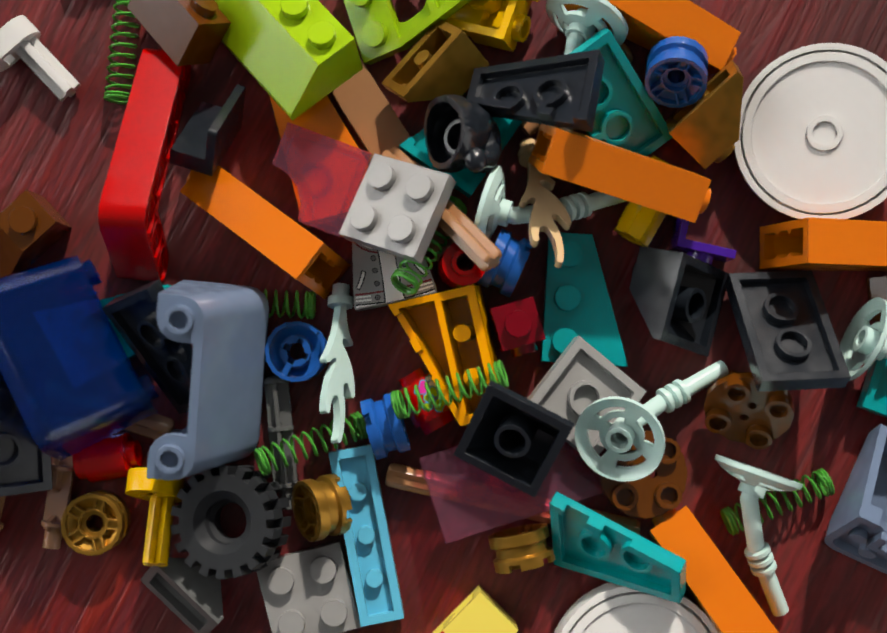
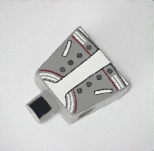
(373, 278)

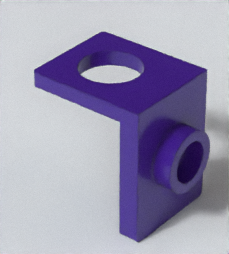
(698, 250)

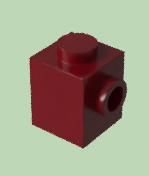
(517, 326)

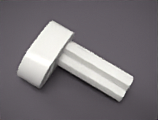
(21, 40)

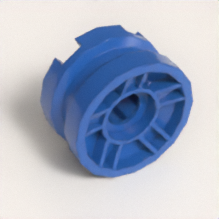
(663, 72)
(511, 264)
(278, 351)
(383, 427)

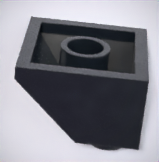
(678, 297)
(513, 438)

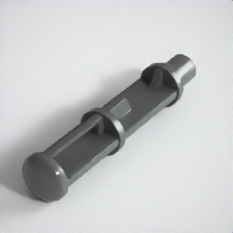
(281, 426)

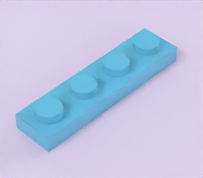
(368, 538)

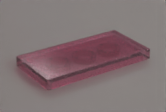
(475, 502)

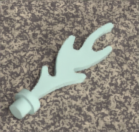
(339, 377)

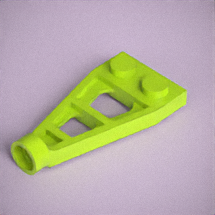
(381, 33)

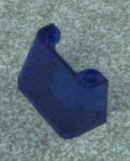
(67, 359)

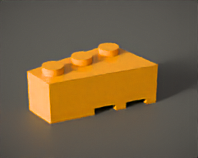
(451, 336)

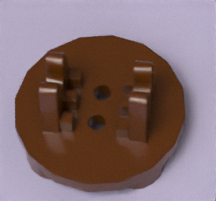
(764, 419)
(649, 495)

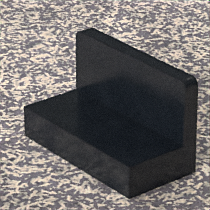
(209, 134)

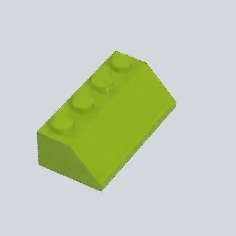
(291, 49)

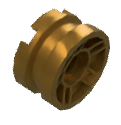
(321, 507)
(89, 539)
(521, 548)

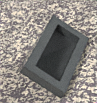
(187, 593)

